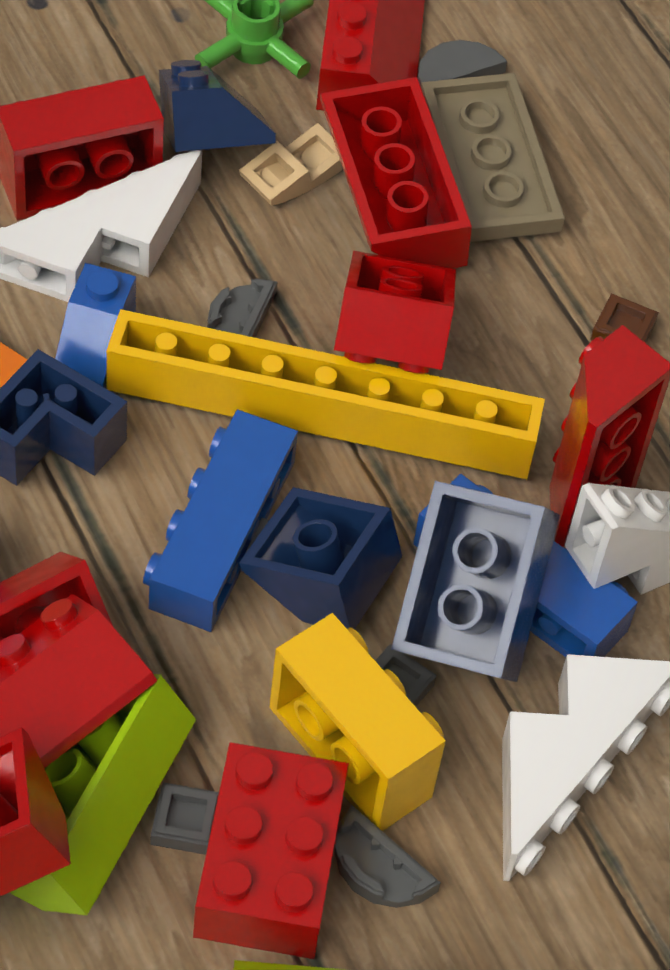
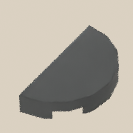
(460, 60)
(242, 308)
(378, 866)

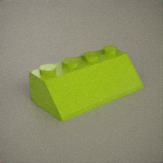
(105, 792)

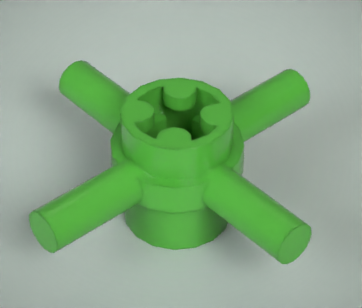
(256, 33)

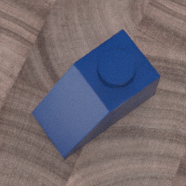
(92, 318)

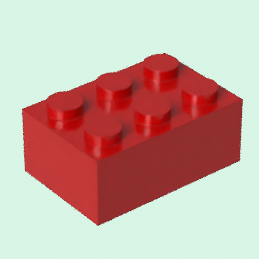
(77, 142)
(396, 312)
(270, 851)

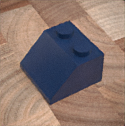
(206, 111)
(324, 555)

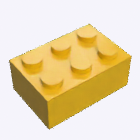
(359, 715)

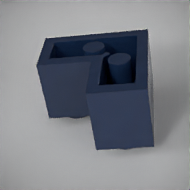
(58, 411)

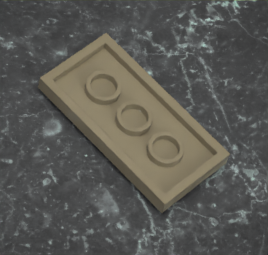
(494, 156)

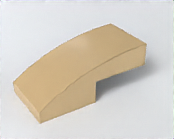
(293, 170)

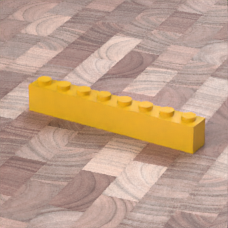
(324, 394)

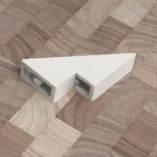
(113, 224)
(621, 534)
(560, 756)

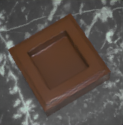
(624, 312)

